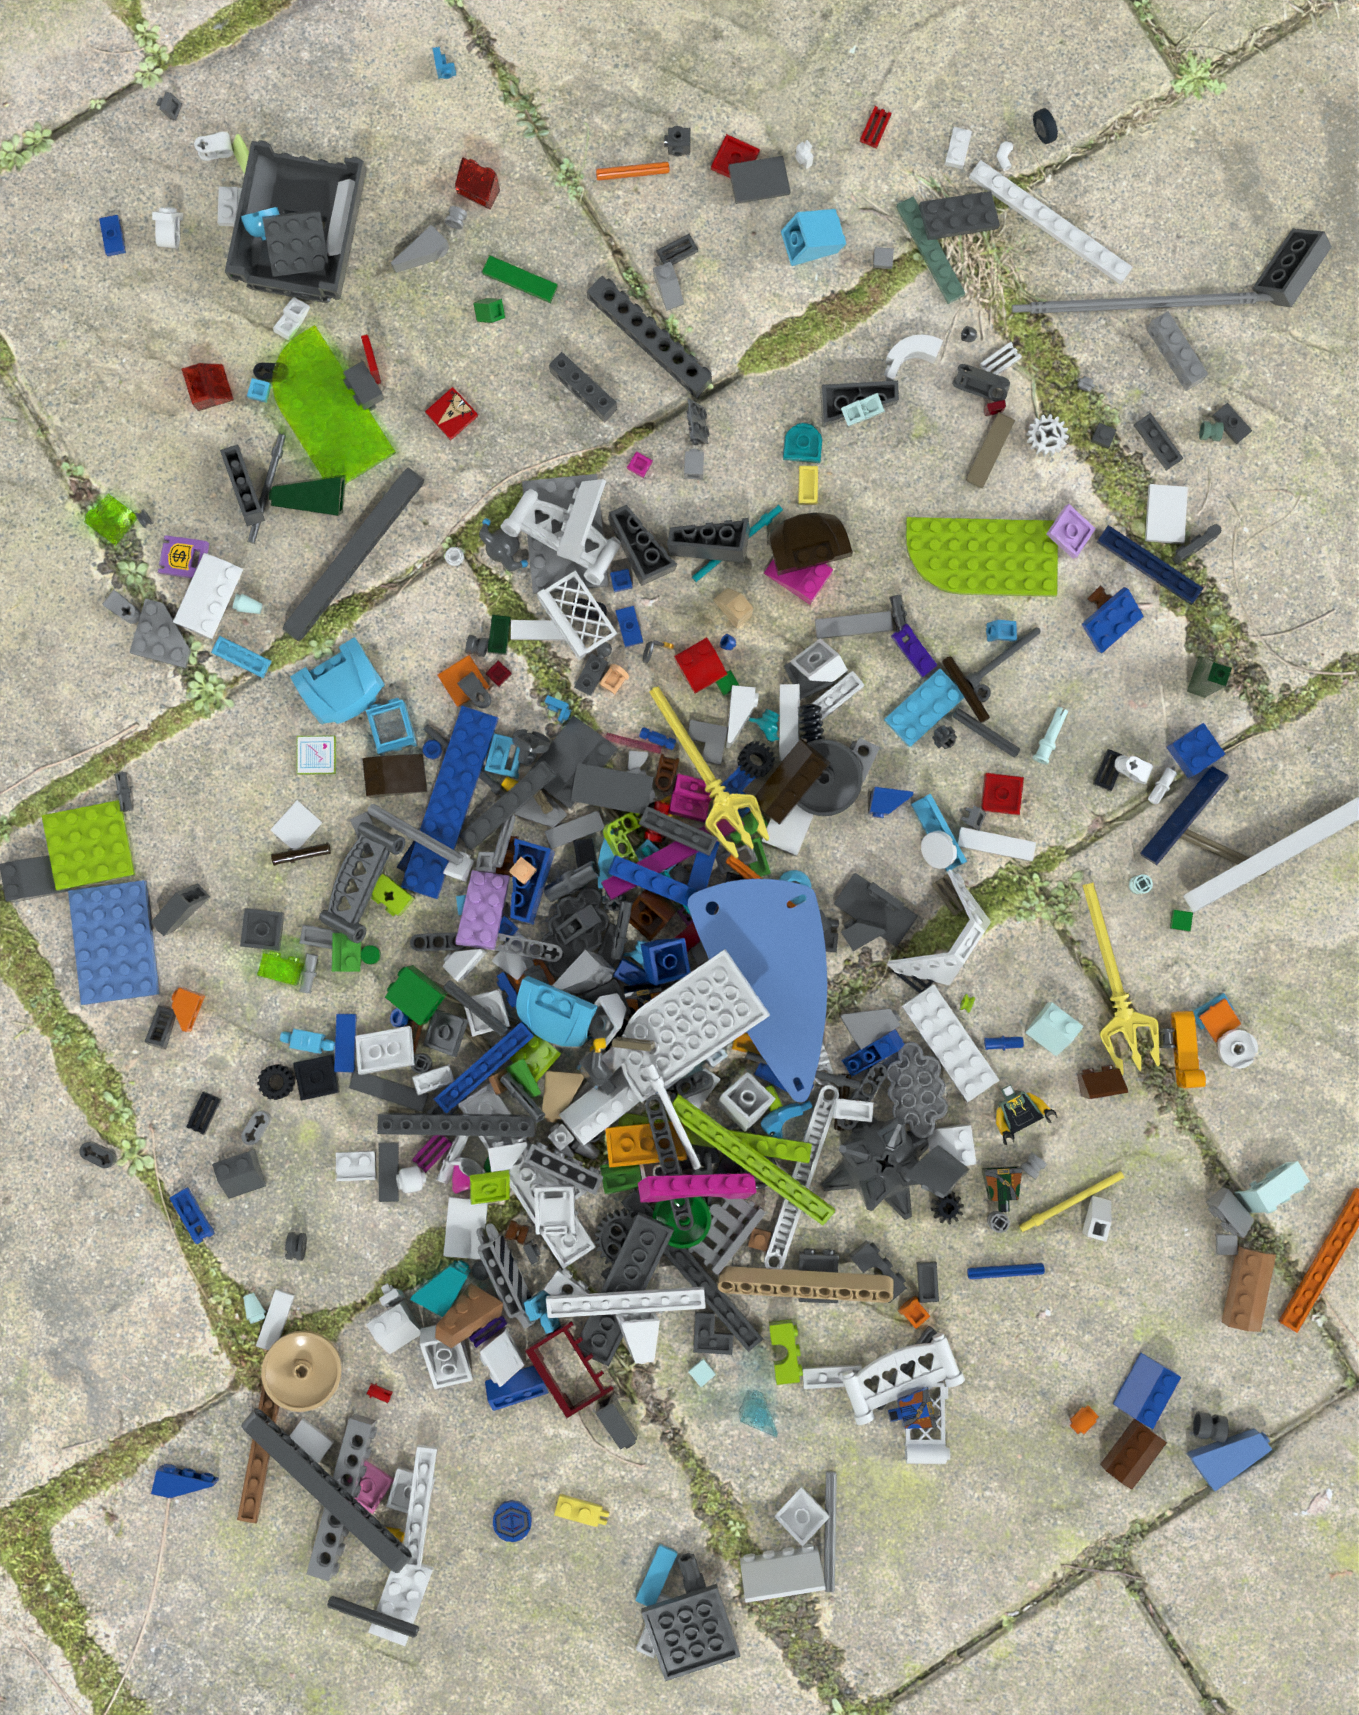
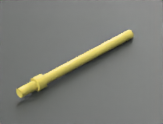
(1038, 1219)

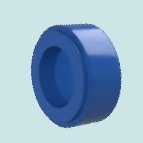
(432, 749)
(398, 1018)

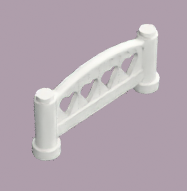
(524, 520)
(942, 1368)

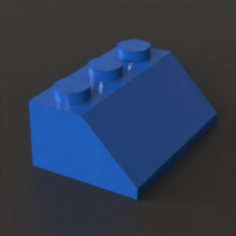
(1147, 1390)

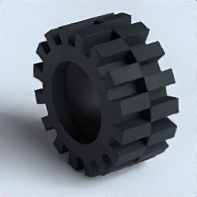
(760, 751)
(288, 1082)

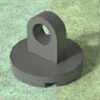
(530, 745)

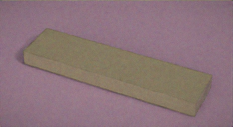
(990, 450)

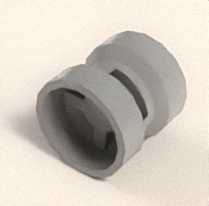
(1033, 1165)
(995, 1219)

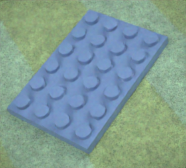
(113, 942)

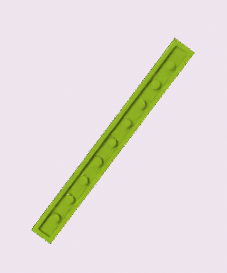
(763, 1144)
(752, 1161)

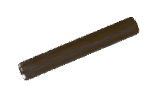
(965, 689)

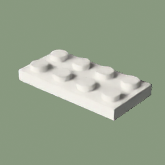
(402, 1600)

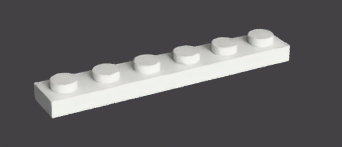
(419, 1504)

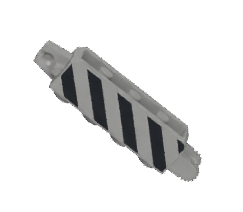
(504, 1273)

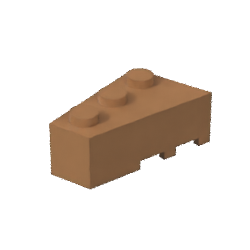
(467, 1315)

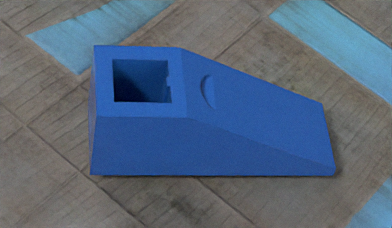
(873, 1053)
(174, 1482)

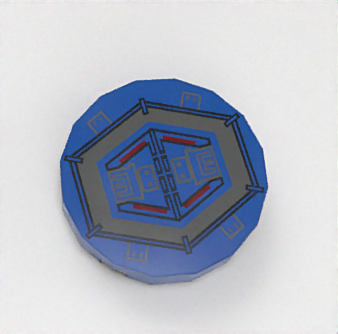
(512, 1521)

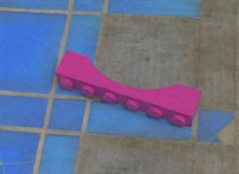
(682, 1186)

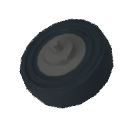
(1045, 126)

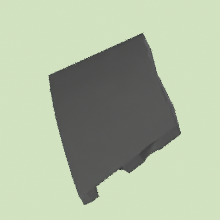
(937, 1172)

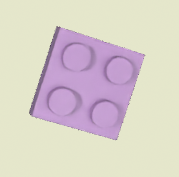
(1070, 531)

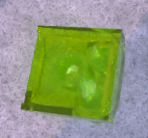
(110, 519)

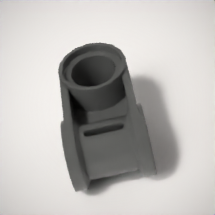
(473, 688)

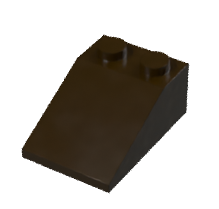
(394, 775)

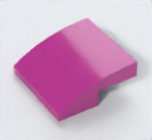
(689, 798)

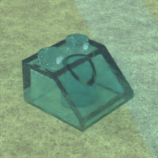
(757, 1413)

